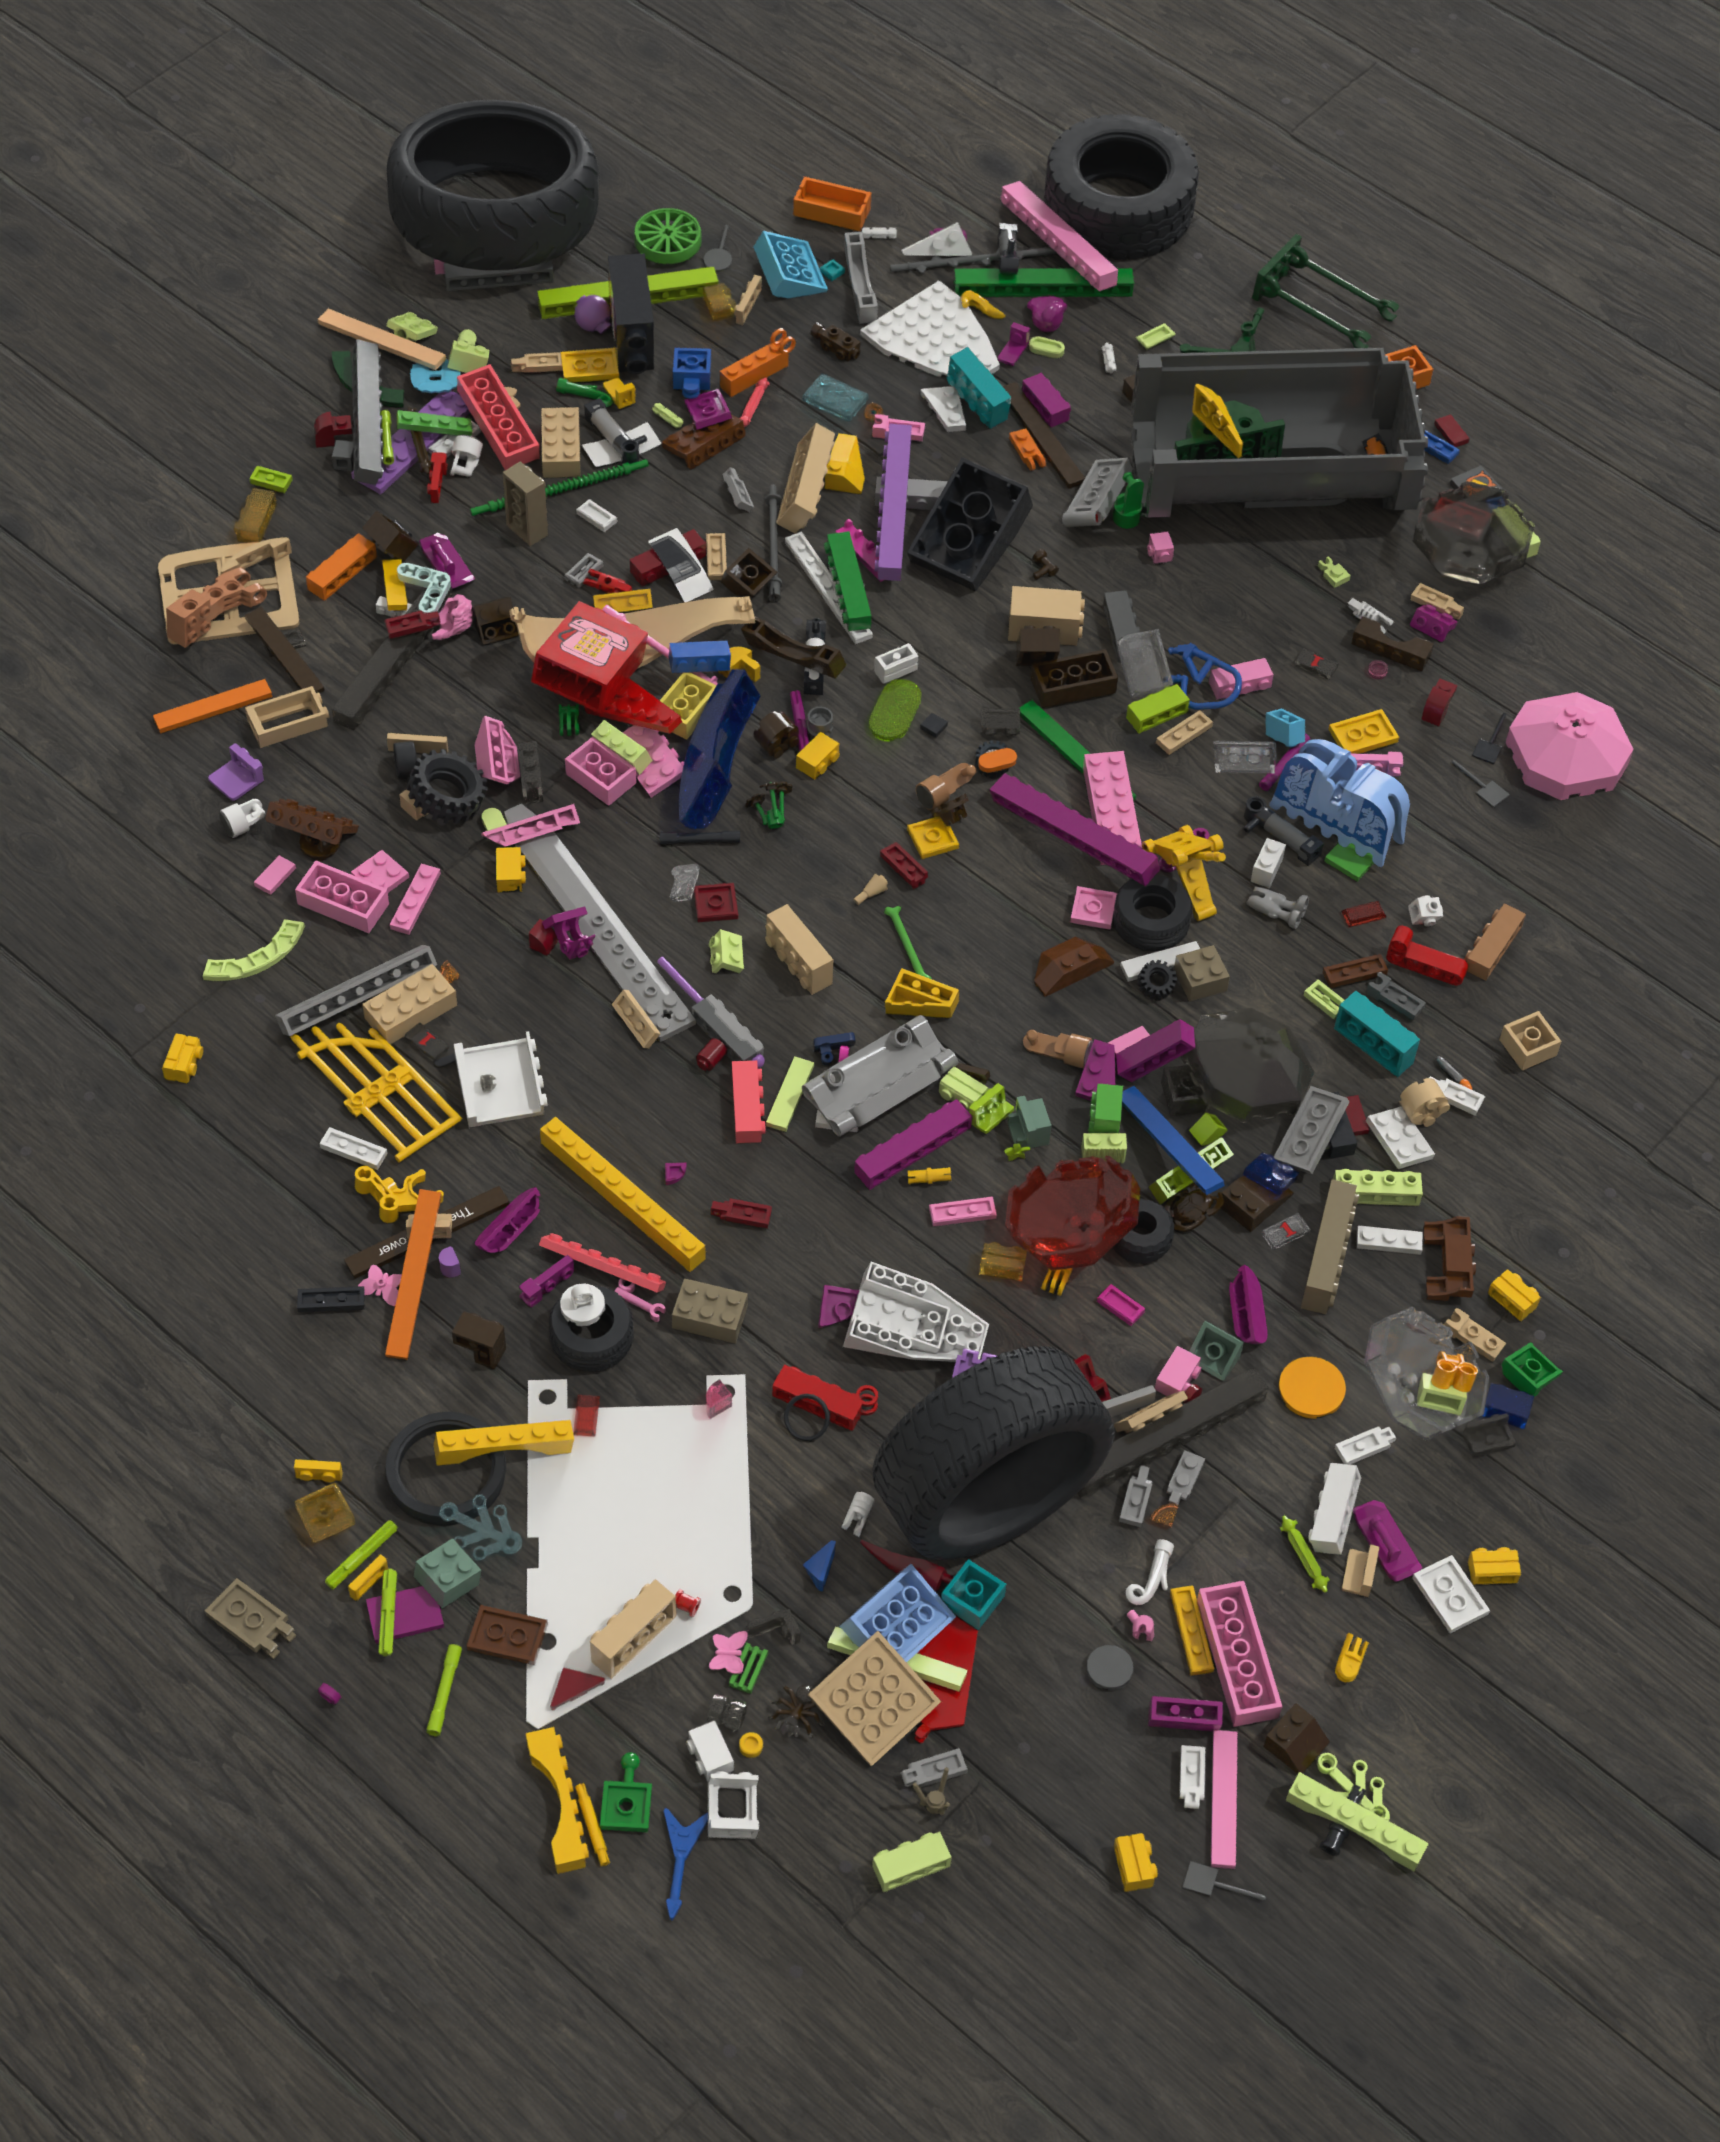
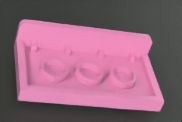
(664, 768)

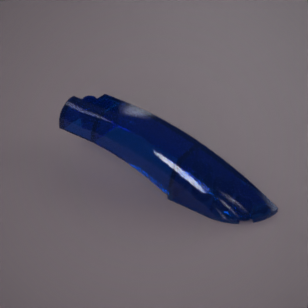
(712, 750)

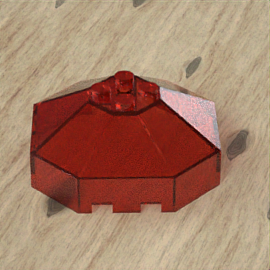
(1051, 1209)

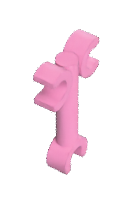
(626, 1292)

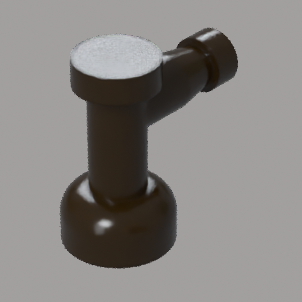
(1040, 557)

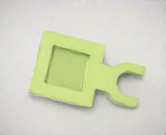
(1335, 574)

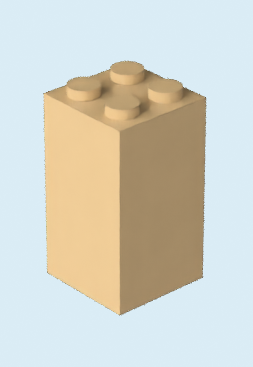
(1047, 608)

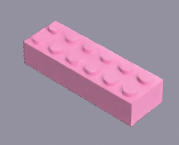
(1111, 794)
(1239, 1653)

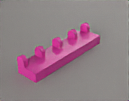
(863, 548)

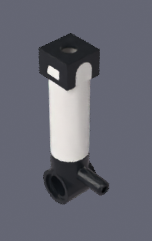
(815, 637)

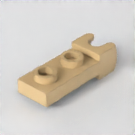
(1468, 1330)

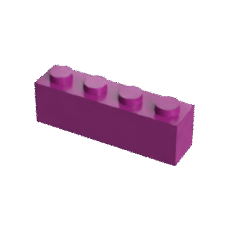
(1155, 1050)

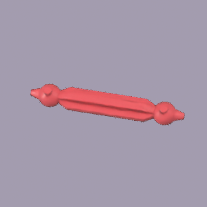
(754, 401)

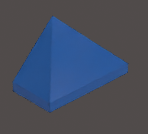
(819, 1565)

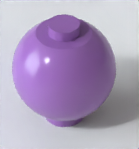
(593, 313)

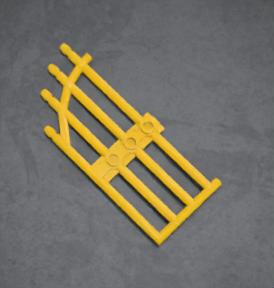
(381, 1088)

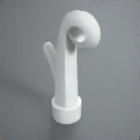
(1158, 1572)

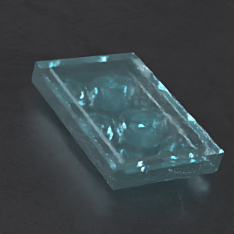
(835, 397)

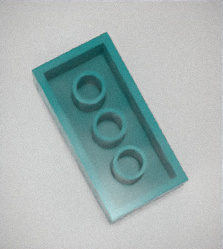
(978, 388)
(1376, 1033)

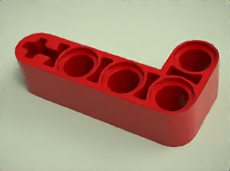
(1424, 959)

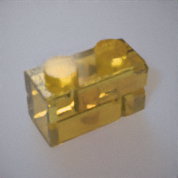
(1003, 1261)

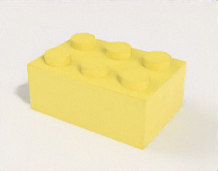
(688, 699)

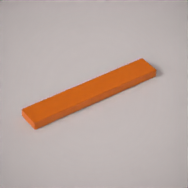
(212, 706)

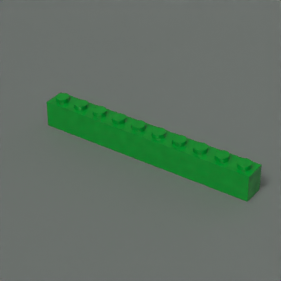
(1038, 283)

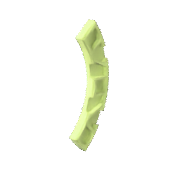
(259, 960)

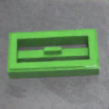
(755, 1651)

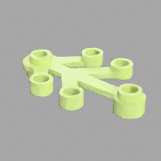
(1375, 1807)

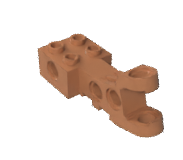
(193, 612)

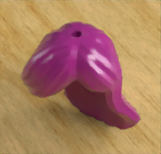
(1047, 312)

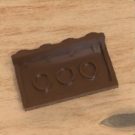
(703, 443)
(309, 821)

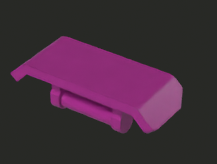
(446, 559)
(1383, 1532)

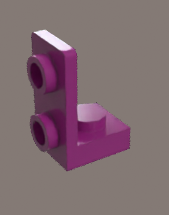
(1016, 345)

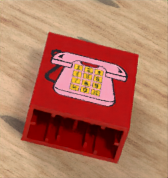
(589, 657)

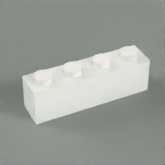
(1335, 1508)

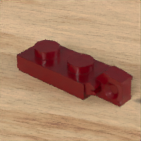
(411, 623)
(742, 1212)

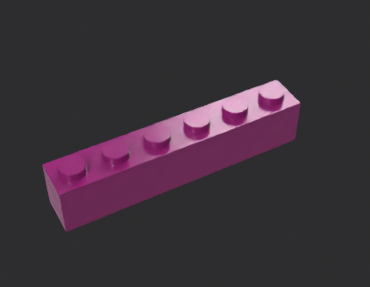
(912, 1144)

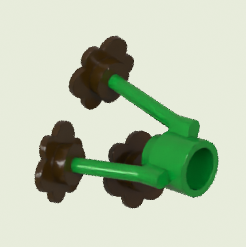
(775, 816)

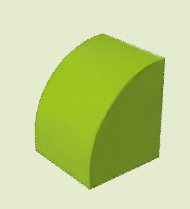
(1208, 1129)

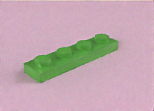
(433, 423)

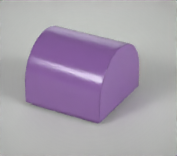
(449, 1263)

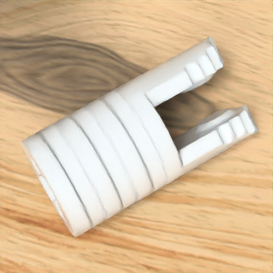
(858, 1511)

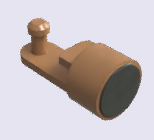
(936, 789)
(1070, 1048)

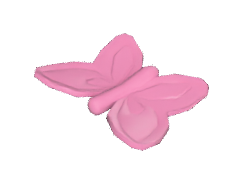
(382, 1283)
(728, 1652)

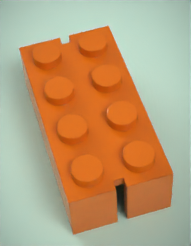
(832, 204)

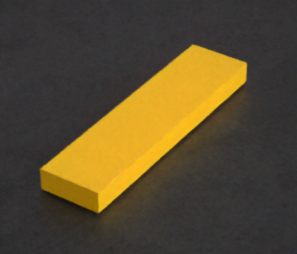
(394, 587)
(1192, 1630)

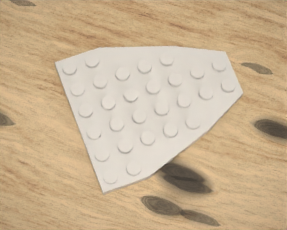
(930, 331)

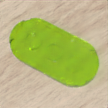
(895, 709)

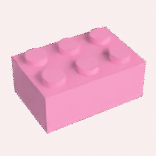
(600, 771)

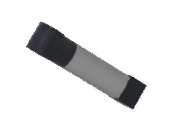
(597, 415)

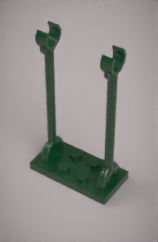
(1278, 266)

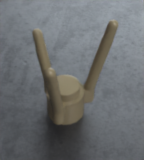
(935, 1800)

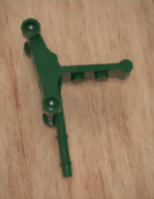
(1245, 343)

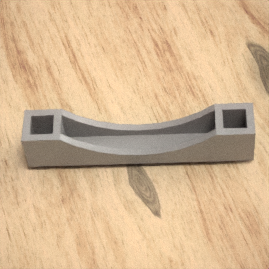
(857, 266)

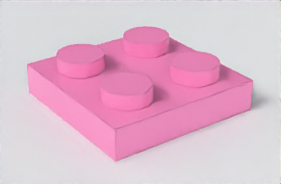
(381, 871)
(1093, 907)

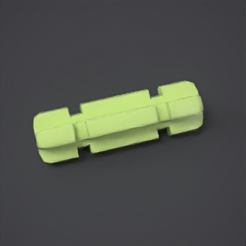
(667, 415)

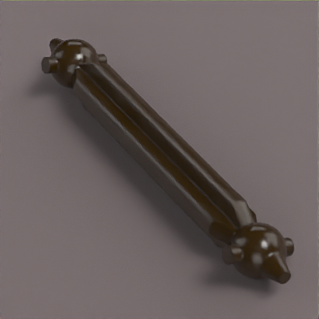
(420, 448)

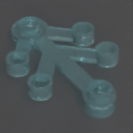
(484, 1529)

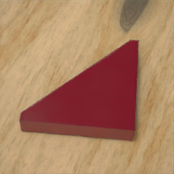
(574, 1685)

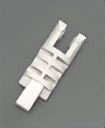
(1364, 609)

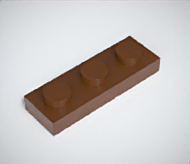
(1354, 970)

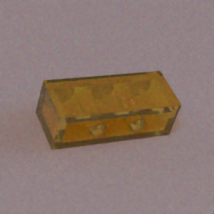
(255, 516)

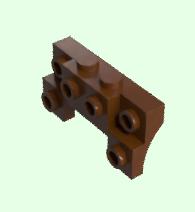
(1457, 1255)

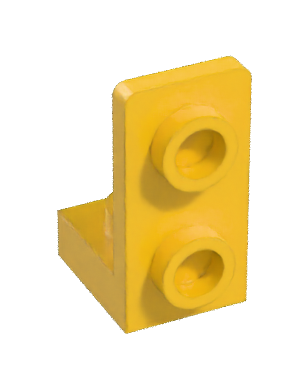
(621, 394)

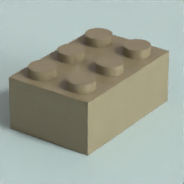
(709, 1310)

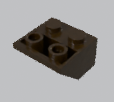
(494, 620)

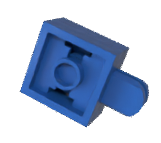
(691, 370)

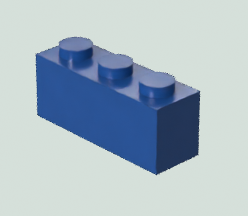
(699, 656)

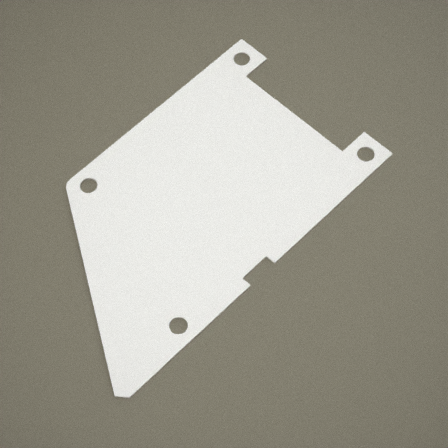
(635, 1504)

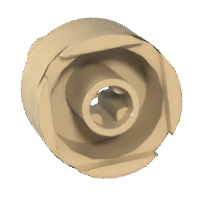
(1424, 1102)

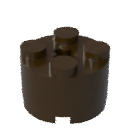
(776, 734)

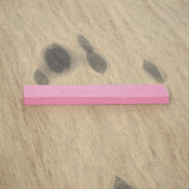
(1224, 1799)

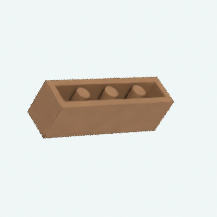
(1495, 941)

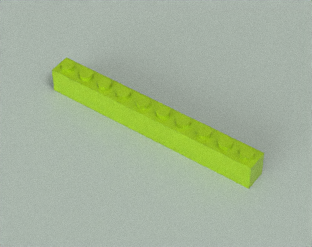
(662, 288)

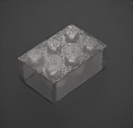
(1144, 663)

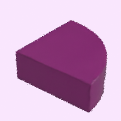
(674, 1172)

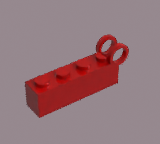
(843, 1406)

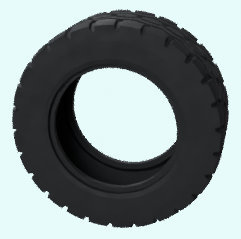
(1130, 150)

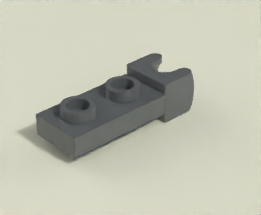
(1395, 996)

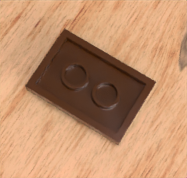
(507, 1635)

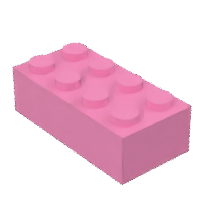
(342, 896)

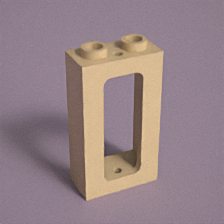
(284, 706)

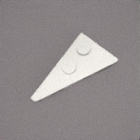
(943, 243)

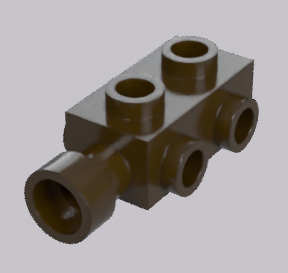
(837, 341)

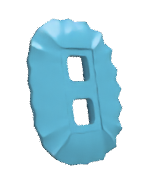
(420, 378)

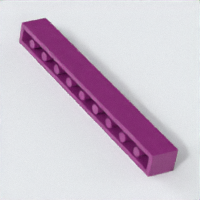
(1075, 829)

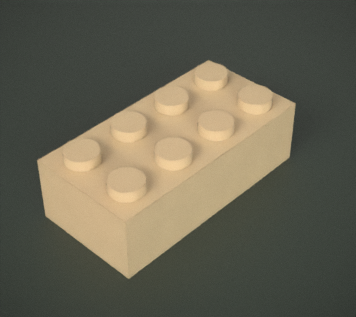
(560, 442)
(799, 949)
(409, 1003)
(632, 1628)

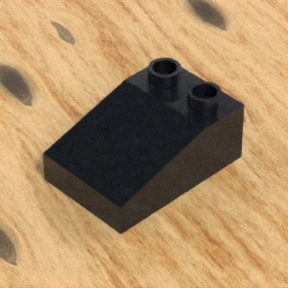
(971, 524)

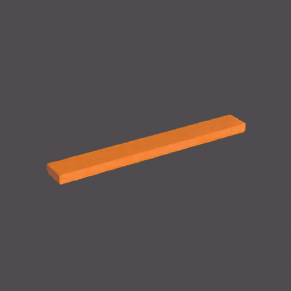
(413, 1274)

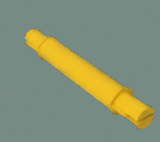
(592, 1825)

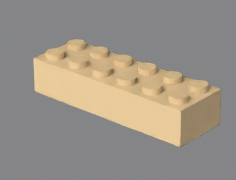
(806, 478)

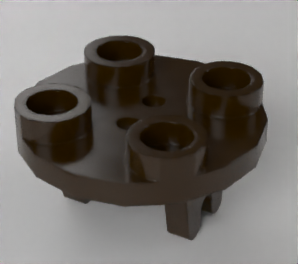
(951, 810)
(318, 852)

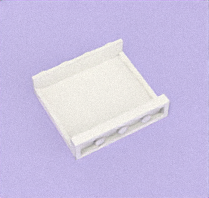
(516, 1076)

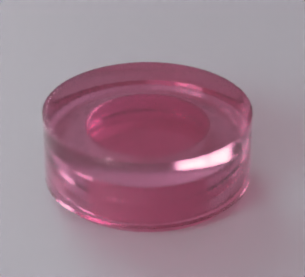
(1378, 669)

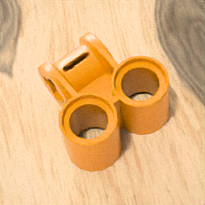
(1453, 1371)

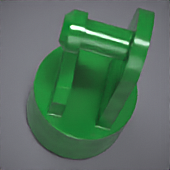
(1128, 505)

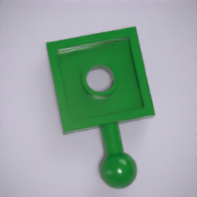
(628, 1791)

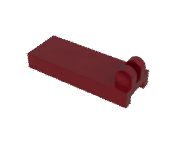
(904, 864)

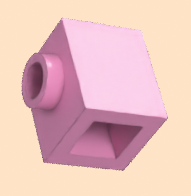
(1160, 547)

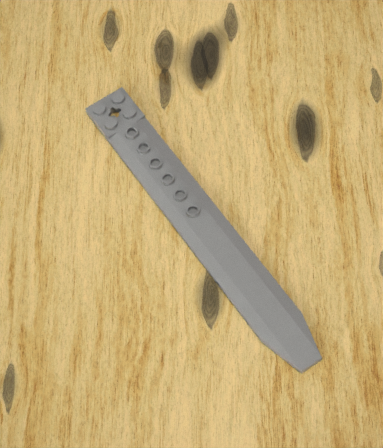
(612, 940)

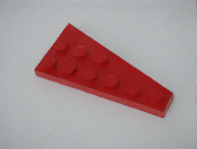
(639, 708)

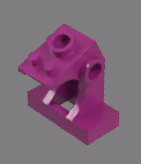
(566, 922)

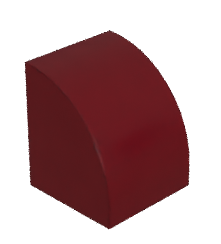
(542, 939)

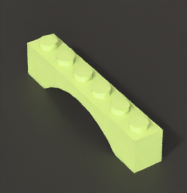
(1388, 1837)

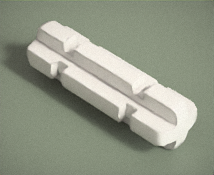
(879, 232)
(1109, 359)

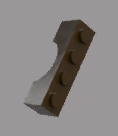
(1412, 653)

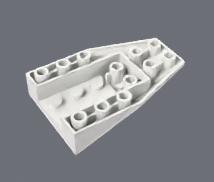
(911, 1319)

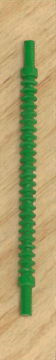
(626, 469)

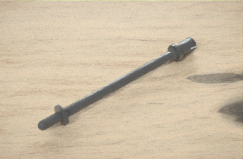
(774, 585)

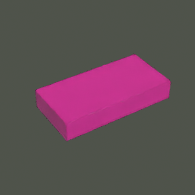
(1121, 1305)

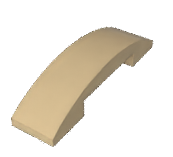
(257, 552)

